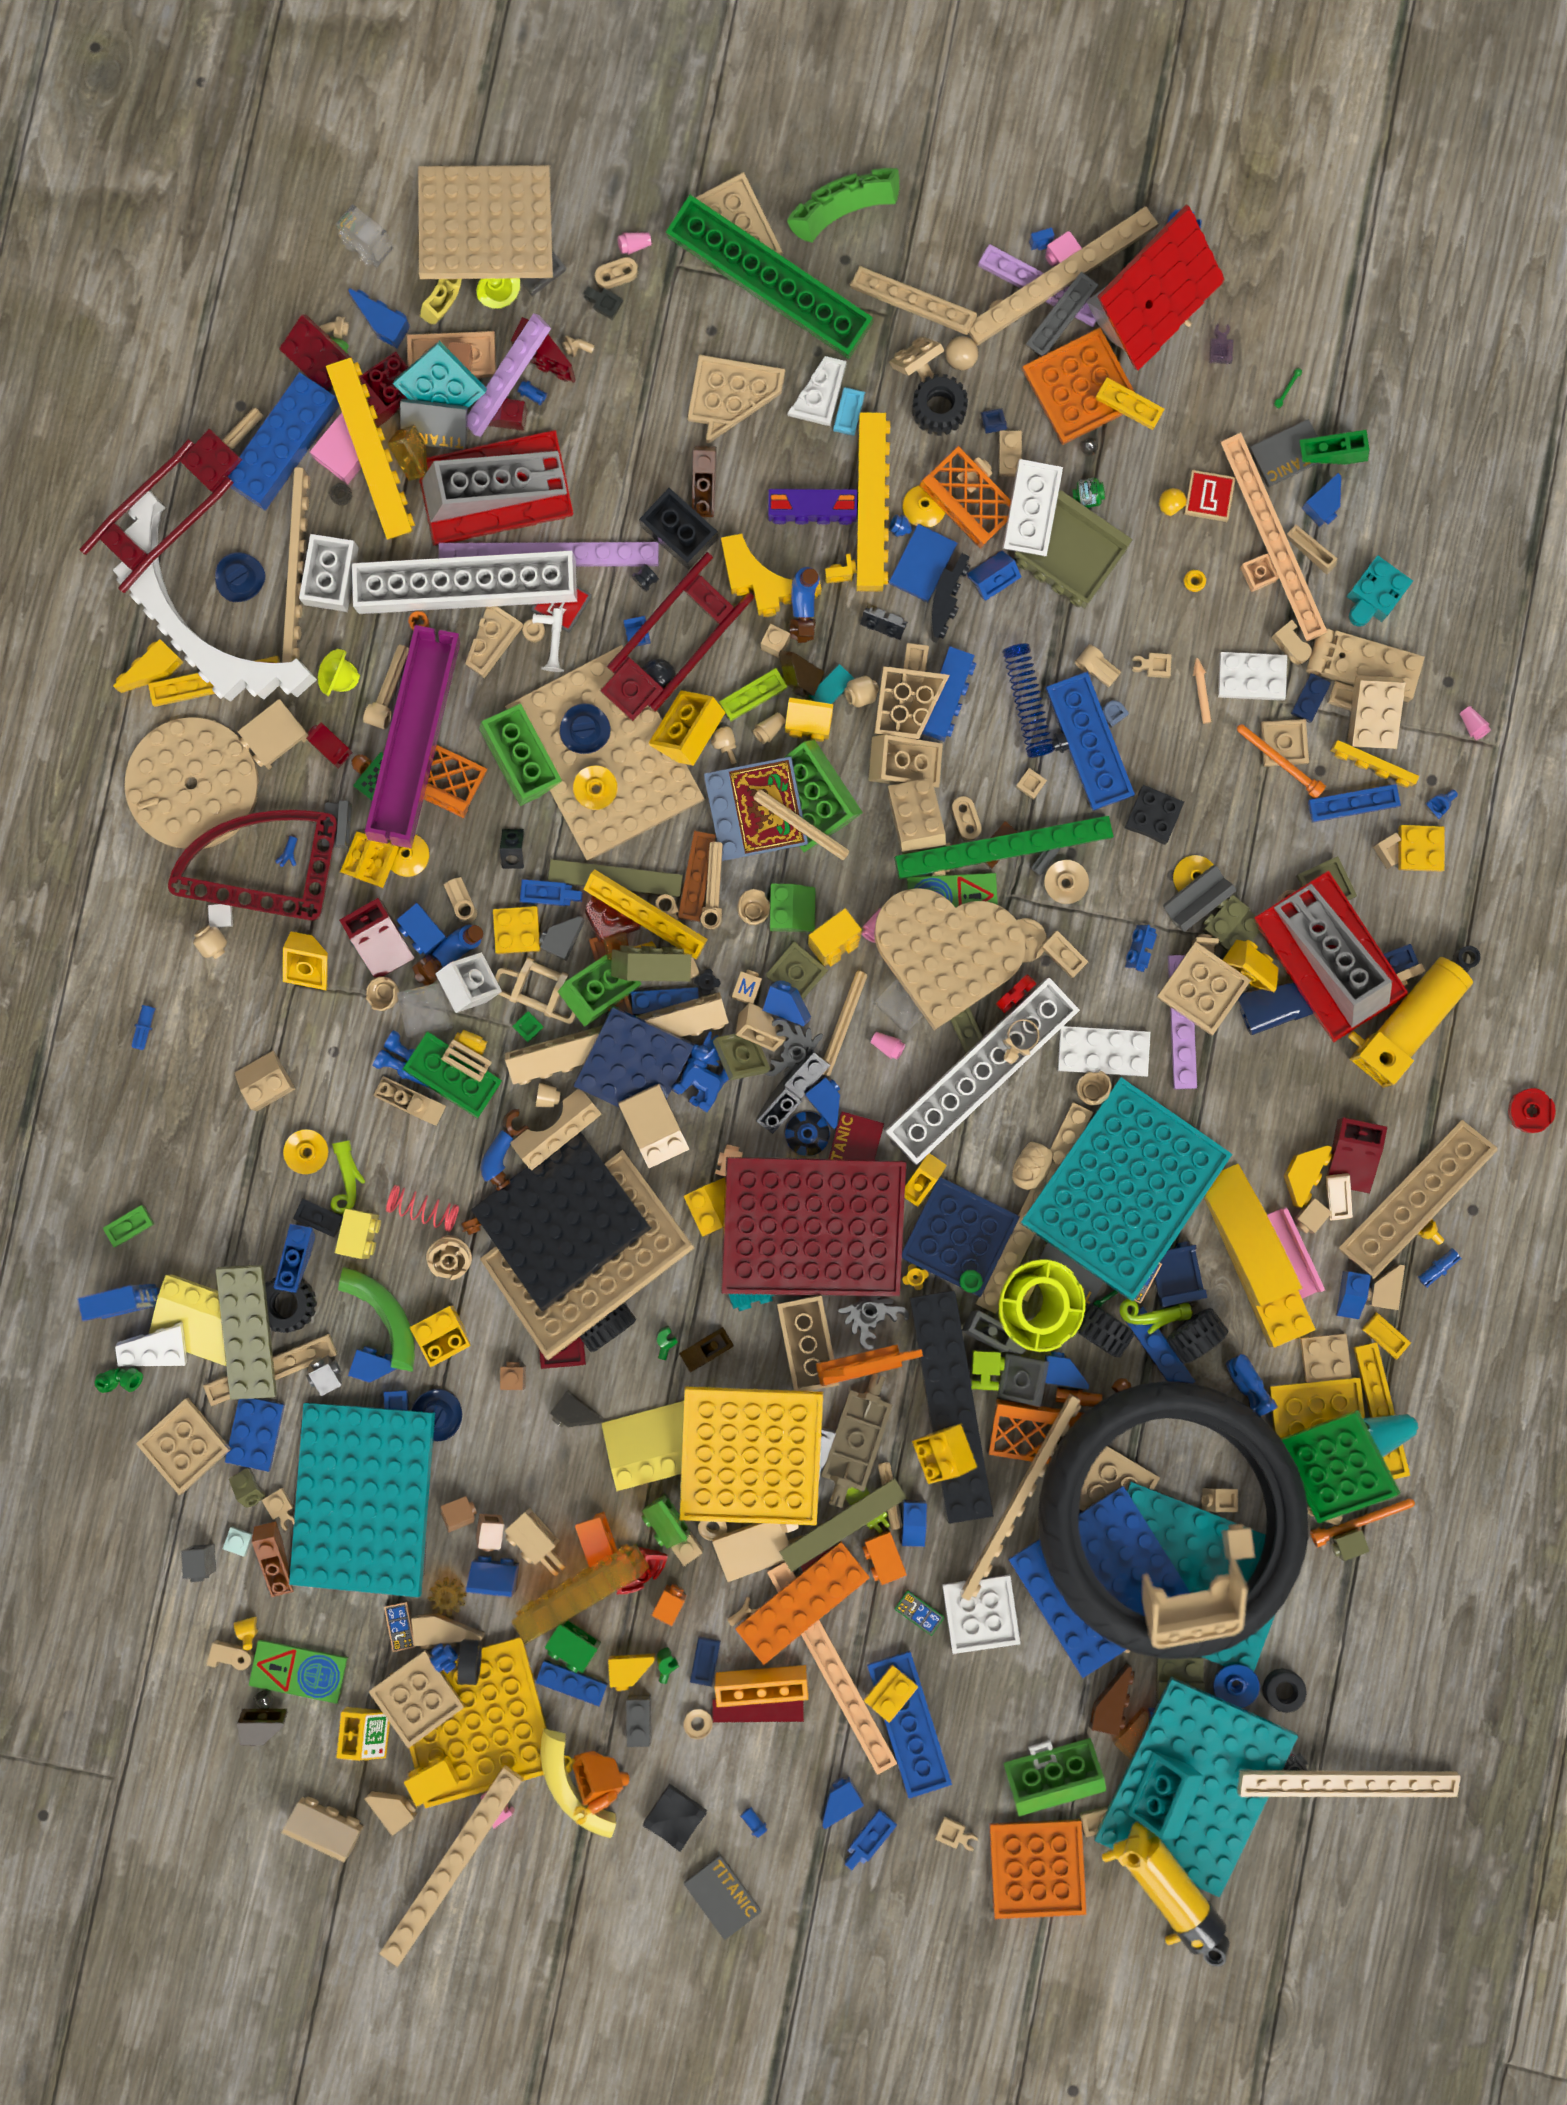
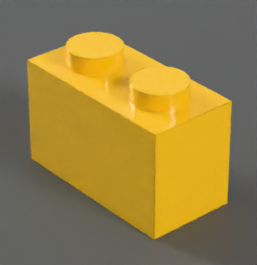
(431, 1780)

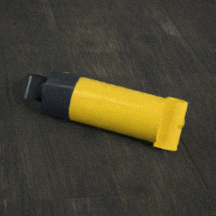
(1173, 1893)

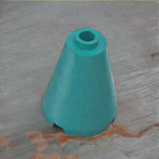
(1391, 1431)

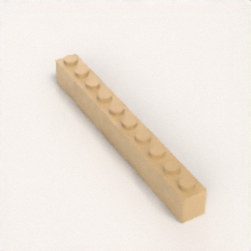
(572, 1050)

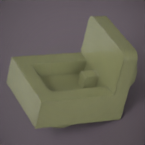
(246, 1488)

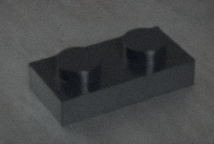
(318, 1217)

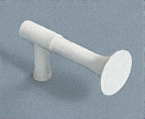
(556, 621)

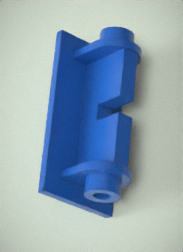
(1142, 938)

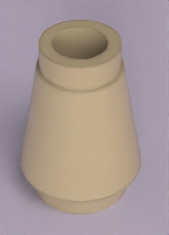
(768, 728)

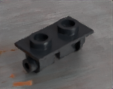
(874, 619)

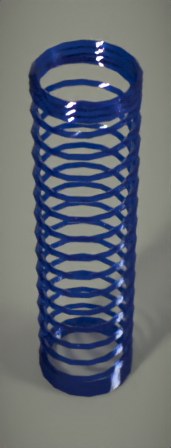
(1015, 651)

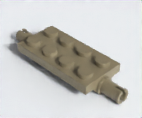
(856, 1440)

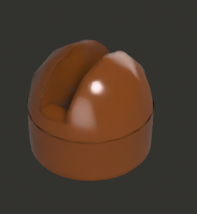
(360, 763)
(1121, 1384)

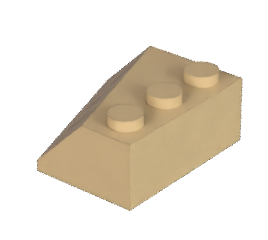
(906, 701)

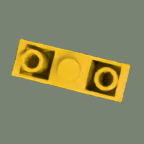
(1304, 1173)

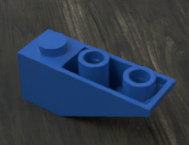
(386, 324)
(294, 1257)

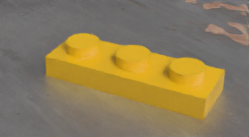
(1129, 403)

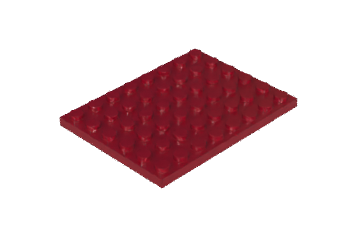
(813, 1226)

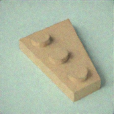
(493, 638)

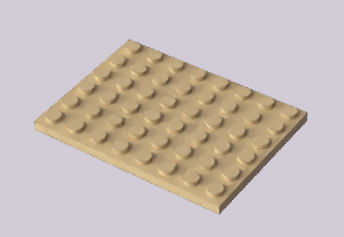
(648, 781)
(609, 1284)

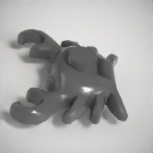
(796, 1046)
(868, 1313)

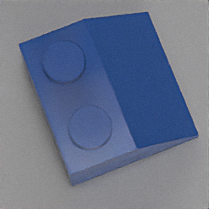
(493, 1577)

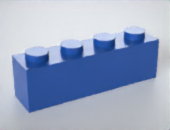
(958, 666)

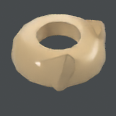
(708, 1534)
(704, 1731)

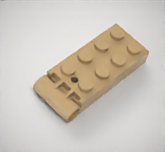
(1362, 658)

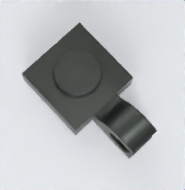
(605, 302)

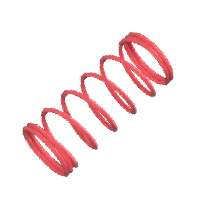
(390, 1207)

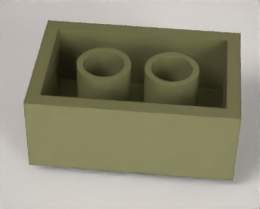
(651, 963)

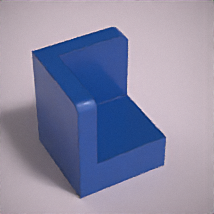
(633, 625)

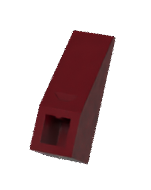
(328, 745)

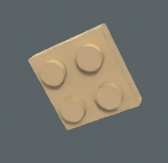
(1325, 1358)

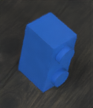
(421, 929)

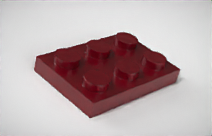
(312, 351)

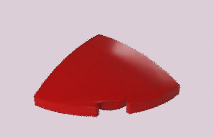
(656, 1562)

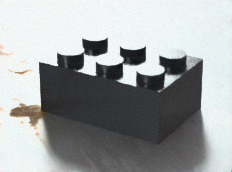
(678, 528)

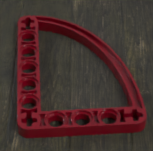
(257, 896)

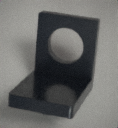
(512, 844)

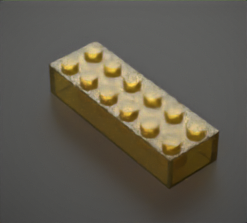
(577, 1595)

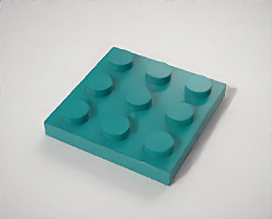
(440, 379)

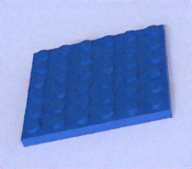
(1119, 1553)

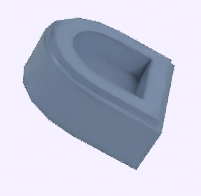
(1114, 712)

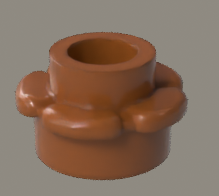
(471, 1226)

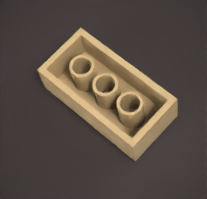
(805, 1340)

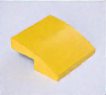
(369, 860)

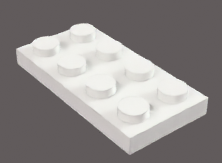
(1032, 507)
(1104, 1050)

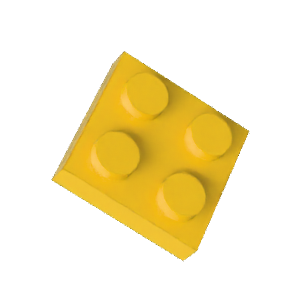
(1421, 848)
(516, 930)

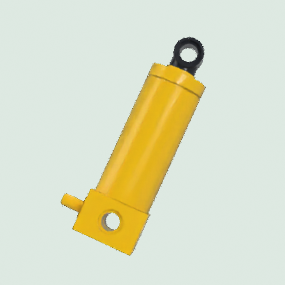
(1414, 1019)

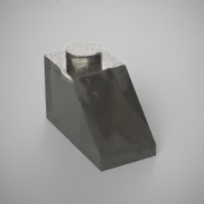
(574, 1412)

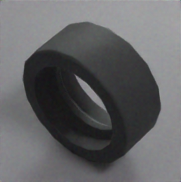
(469, 1662)

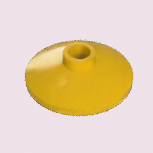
(918, 514)
(591, 777)
(415, 862)
(1186, 867)
(295, 1147)

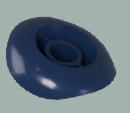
(239, 577)
(584, 729)
(446, 1409)

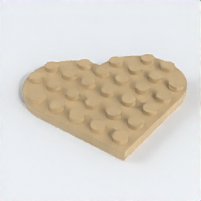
(947, 953)

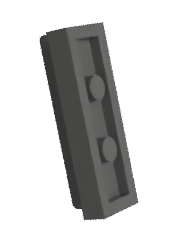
(1198, 898)

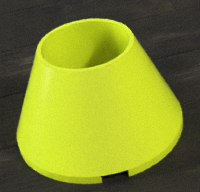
(1061, 1307)

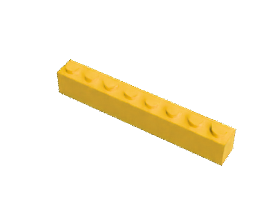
(369, 448)
(871, 502)

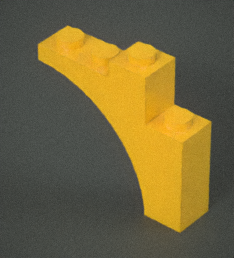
(748, 574)

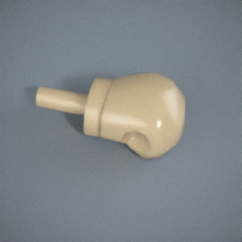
(724, 739)

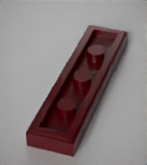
(765, 1712)

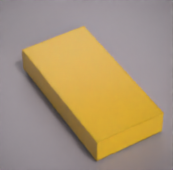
(1386, 1336)

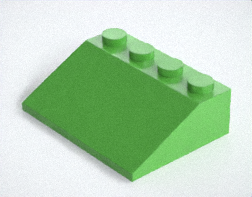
(821, 791)

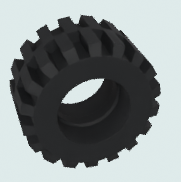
(939, 387)
(304, 1310)
(608, 1328)
(1105, 1331)
(1197, 1335)

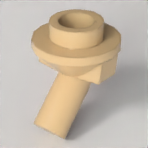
(339, 327)
(571, 346)

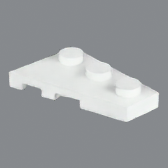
(820, 395)
(159, 1348)

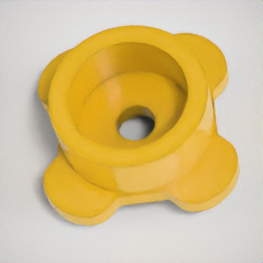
(917, 1283)

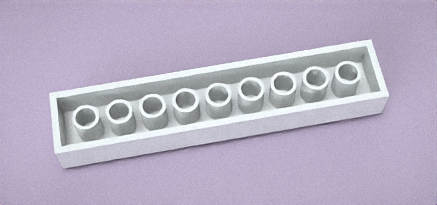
(464, 582)
(980, 1072)

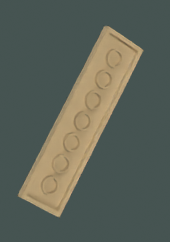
(1418, 1199)

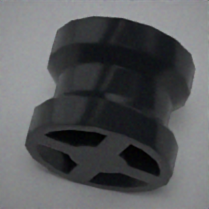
(645, 577)

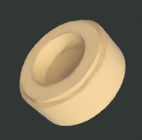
(533, 631)

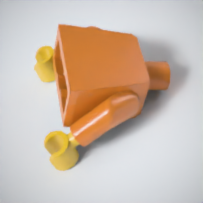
(597, 1781)

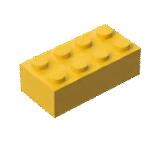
(835, 938)

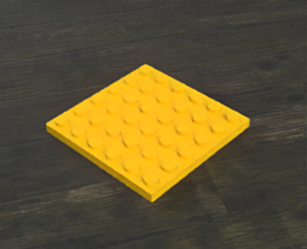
(751, 1455)
(494, 1729)

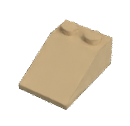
(904, 760)
(653, 1126)

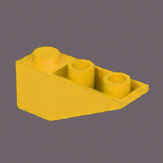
(153, 666)

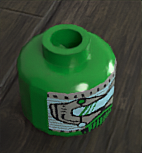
(1089, 492)

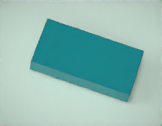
(832, 686)

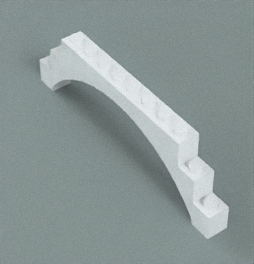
(224, 671)

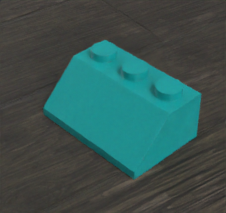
(1165, 1795)

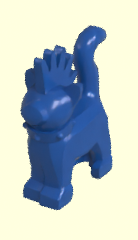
(697, 1075)

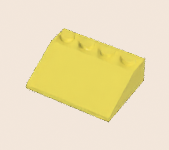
(198, 1310)
(645, 1445)

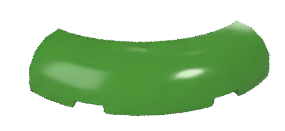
(842, 198)
(388, 1310)

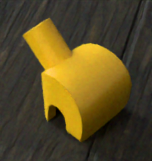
(1430, 1231)
(246, 1631)

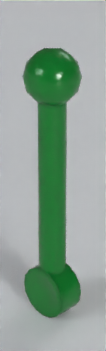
(1279, 402)
(1099, 1303)

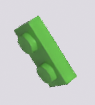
(128, 1226)

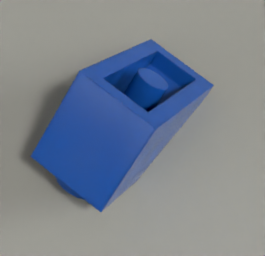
(1325, 503)
(786, 1003)
(826, 1100)
(1352, 1294)
(1063, 1371)
(914, 1523)
(841, 1801)

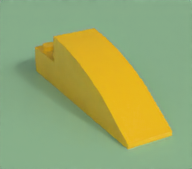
(1258, 1258)

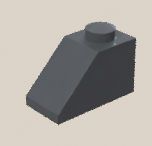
(562, 937)

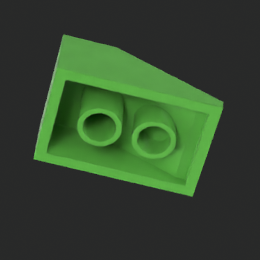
(595, 991)
(666, 1522)

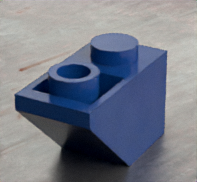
(369, 1365)

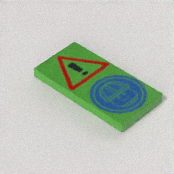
(959, 888)
(298, 1671)

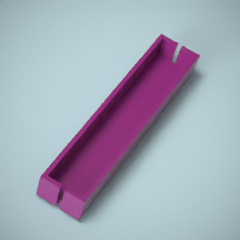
(412, 737)

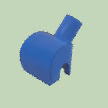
(1441, 803)

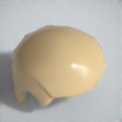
(961, 353)
(753, 907)
(382, 993)
(1094, 1088)

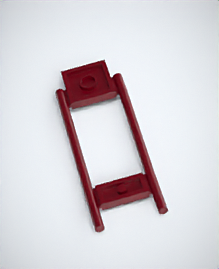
(207, 460)
(630, 685)

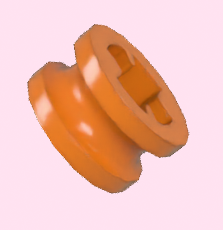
(415, 616)

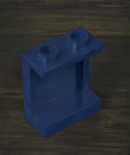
(1179, 1276)

